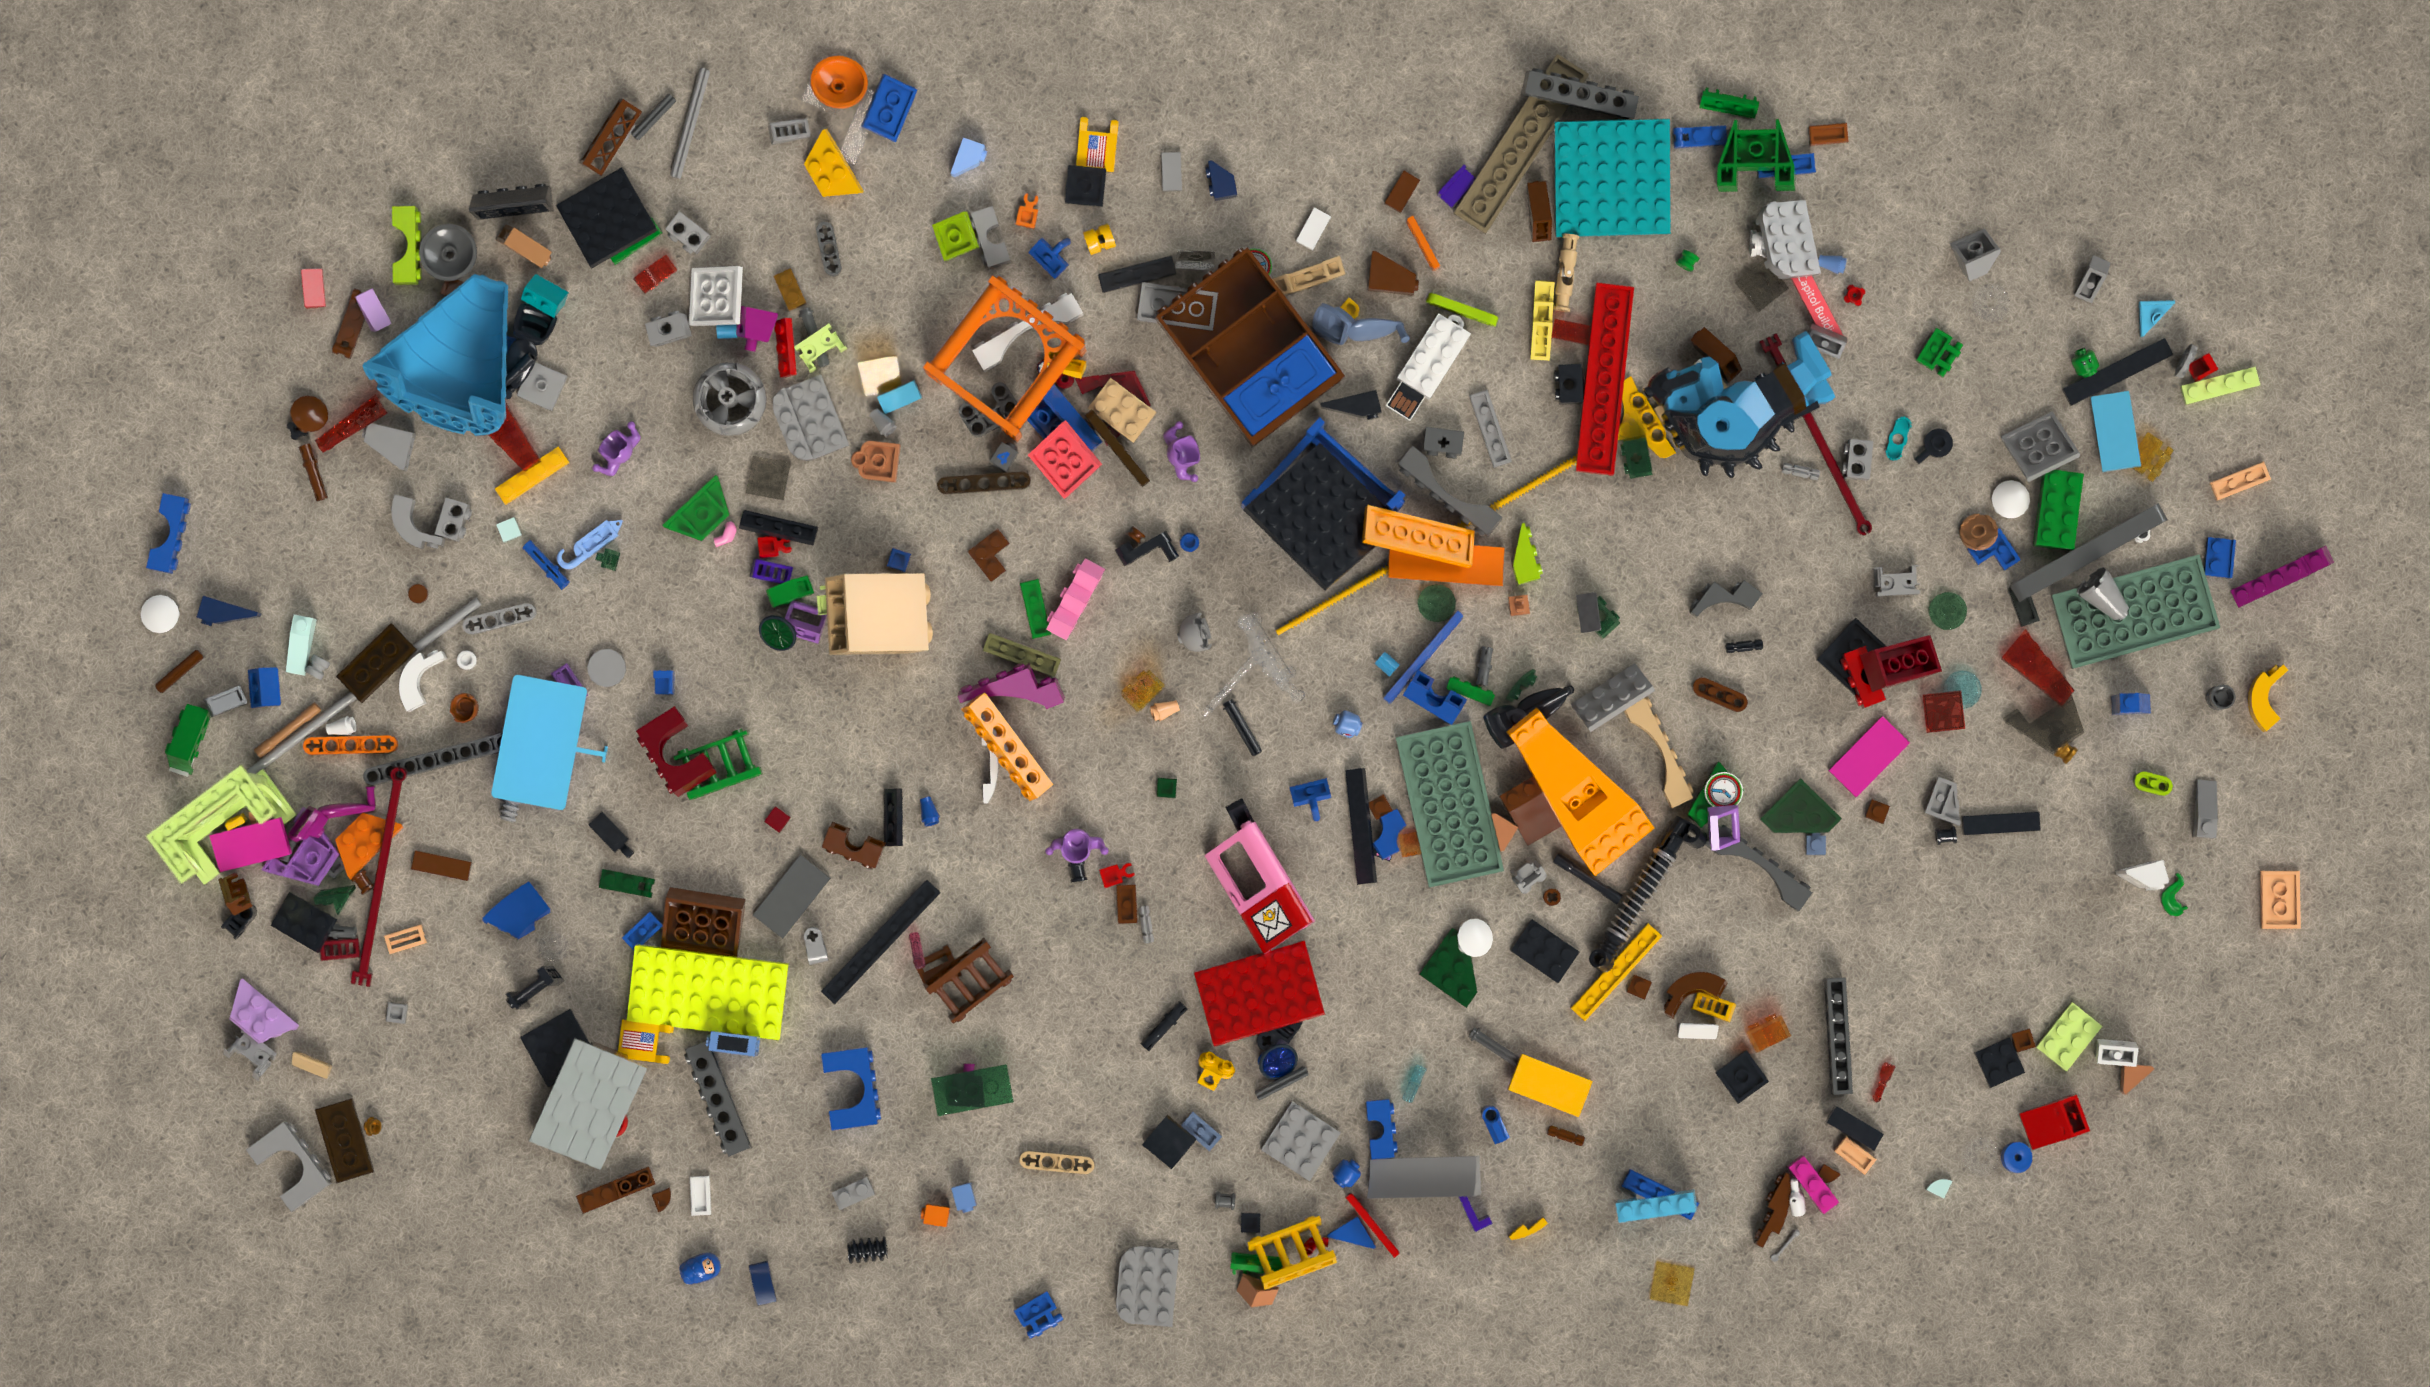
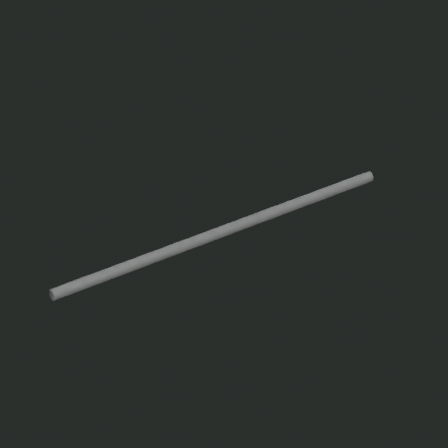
(349, 698)

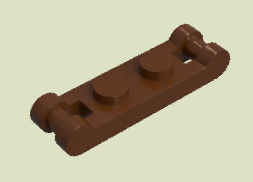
(350, 328)

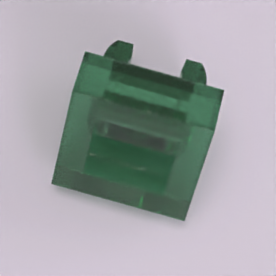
(609, 559)

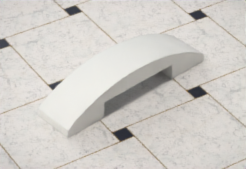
(988, 789)

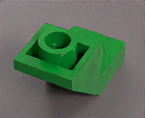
(789, 591)

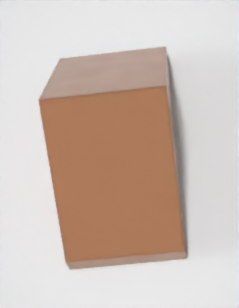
(1504, 830)
(2132, 1076)
(1254, 1293)

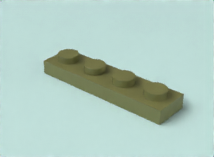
(1021, 654)

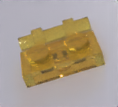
(2148, 449)

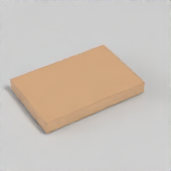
(2280, 899)

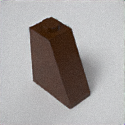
(1539, 211)
(1390, 277)
(1712, 347)

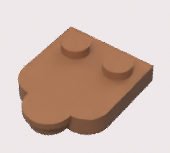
(877, 461)

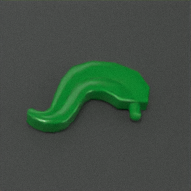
(2168, 899)

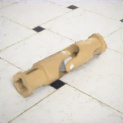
(1567, 263)

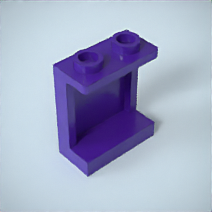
(1477, 1224)

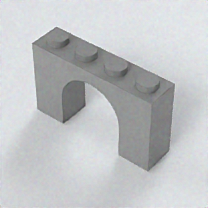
(313, 1178)

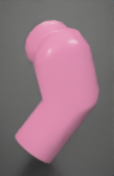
(728, 534)

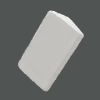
(1697, 1031)

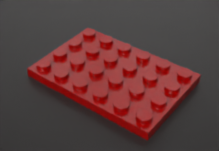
(1259, 993)

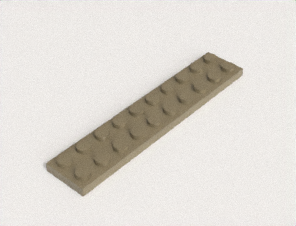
(1515, 152)

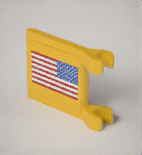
(1097, 148)
(641, 1041)

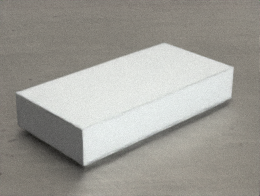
(1313, 229)
(700, 1195)

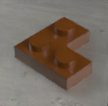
(985, 553)

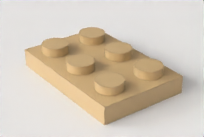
(1122, 410)

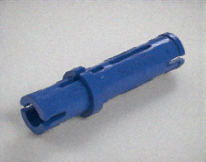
(561, 581)

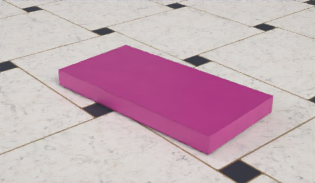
(1869, 756)
(250, 844)

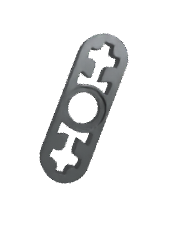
(826, 264)

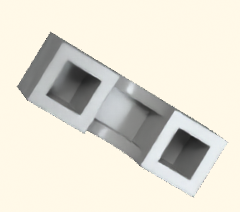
(994, 254)

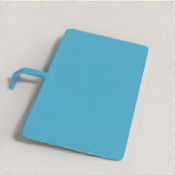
(540, 742)

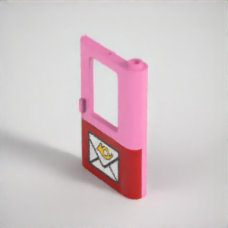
(1278, 908)

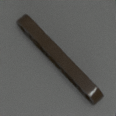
(1117, 448)
(974, 480)

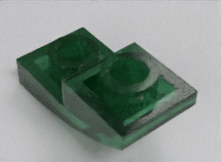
(1526, 680)

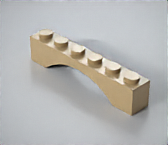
(1675, 787)

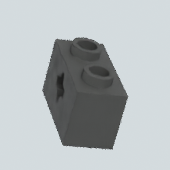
(1435, 435)

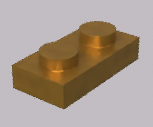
(789, 289)

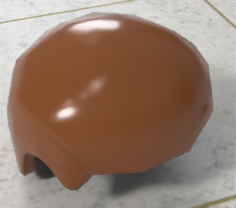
(464, 707)

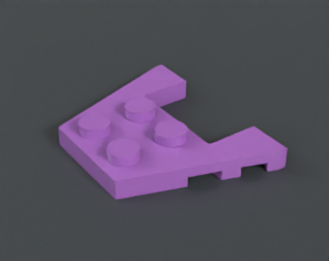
(309, 862)

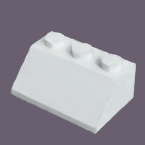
(2146, 875)

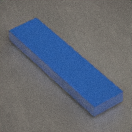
(1648, 1188)

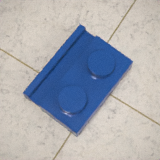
(2219, 557)

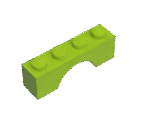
(407, 269)

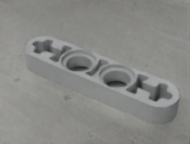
(499, 616)

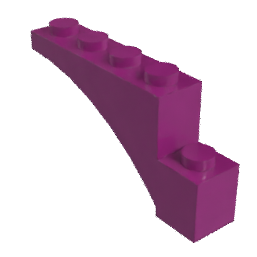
(2282, 576)
(1017, 683)

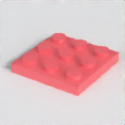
(1065, 459)

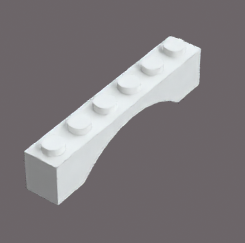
(993, 351)

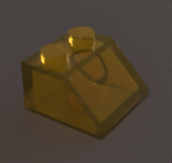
(1143, 690)

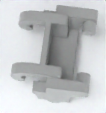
(1528, 875)

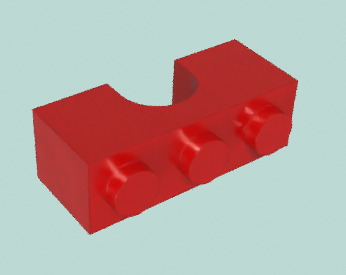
(1853, 664)

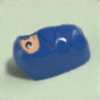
(700, 1268)

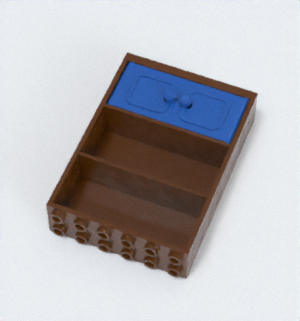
(1261, 353)

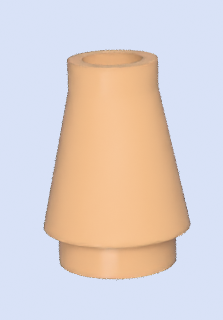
(1164, 709)

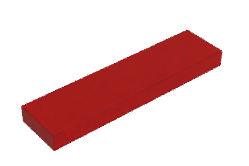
(1372, 1224)

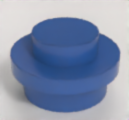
(1189, 542)

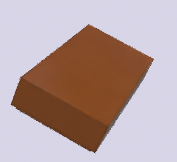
(1828, 134)

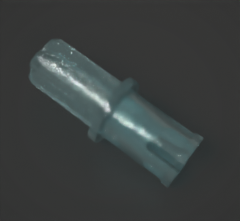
(1414, 1083)

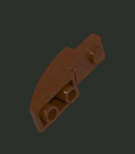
(615, 1190)
(1779, 1203)

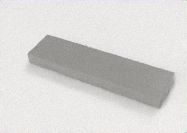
(1490, 428)

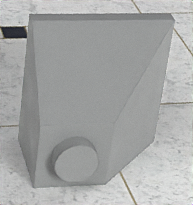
(1975, 254)

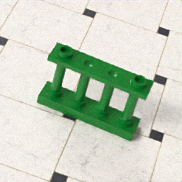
(732, 777)

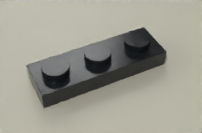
(893, 817)

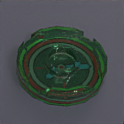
(1431, 601)
(1942, 608)

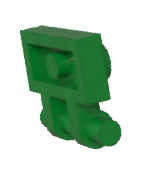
(1934, 349)

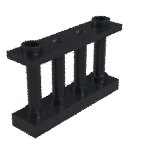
(547, 977)

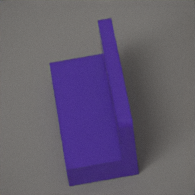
(1456, 187)

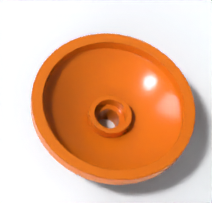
(842, 73)

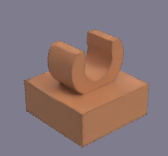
(1519, 605)

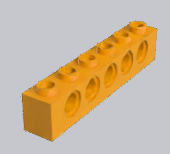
(1016, 749)

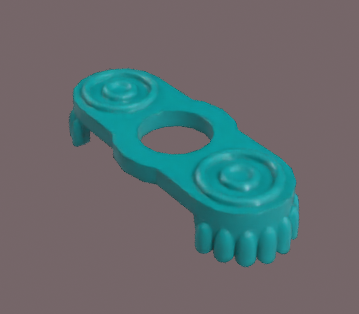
(1901, 427)

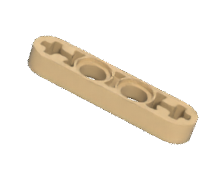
(1056, 1166)

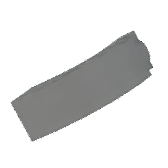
(402, 519)

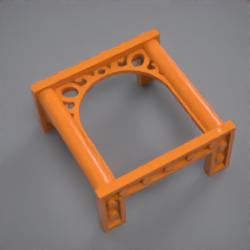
(1068, 350)

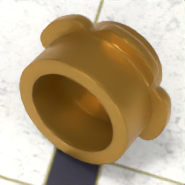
(372, 1126)

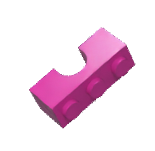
(1813, 1184)

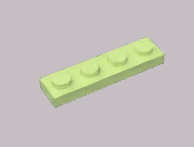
(2220, 385)

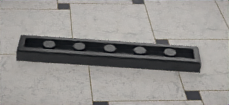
(2117, 371)
(1361, 826)

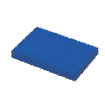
(889, 108)

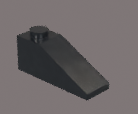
(1357, 405)

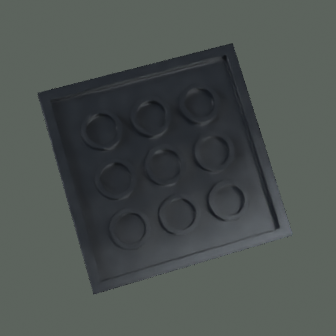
(606, 217)

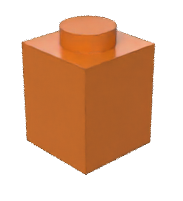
(935, 1215)

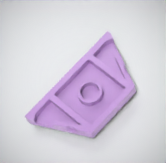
(258, 1015)

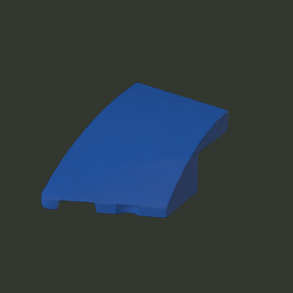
(518, 911)

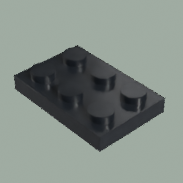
(304, 922)
(1545, 951)

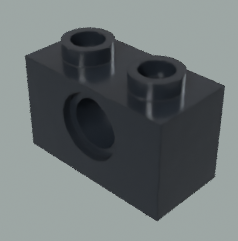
(1569, 372)

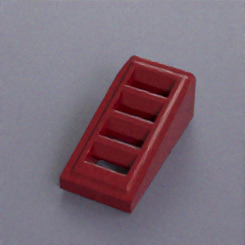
(323, 957)

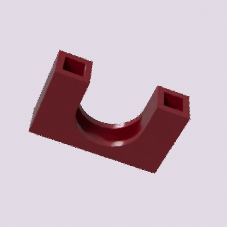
(654, 737)

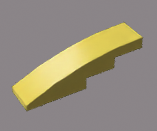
(1542, 320)

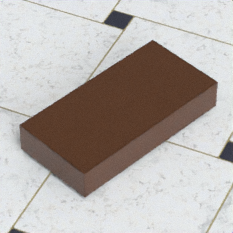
(1402, 191)

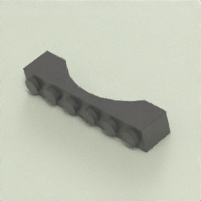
(1480, 516)
(1791, 891)

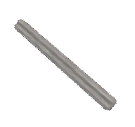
(690, 123)

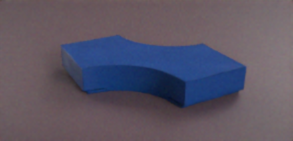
(1391, 826)

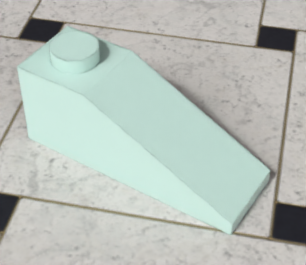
(300, 644)

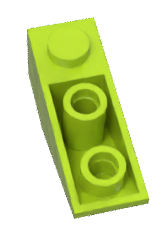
(1524, 562)

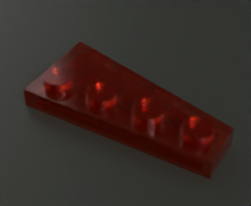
(515, 442)

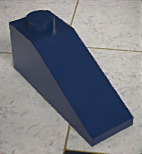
(220, 612)

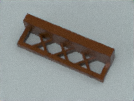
(605, 131)

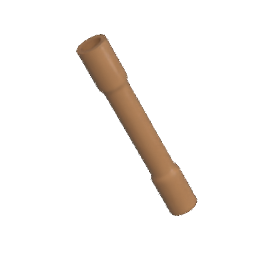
(270, 743)

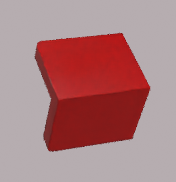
(2202, 367)

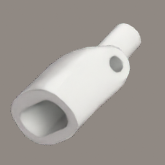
(1796, 1199)

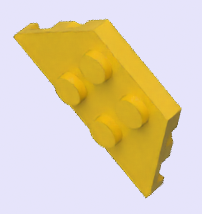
(830, 168)

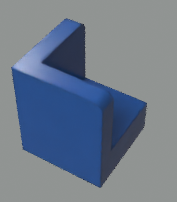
(664, 682)

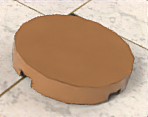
(1978, 532)

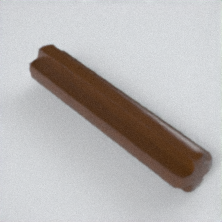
(179, 671)

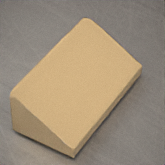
(311, 1064)

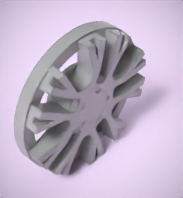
(2186, 359)

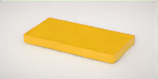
(1549, 1085)

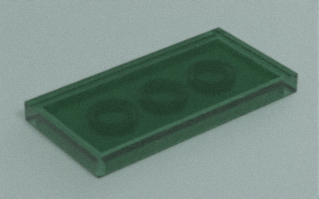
(972, 1090)

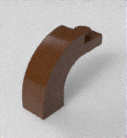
(1693, 983)

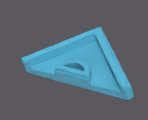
(2151, 312)

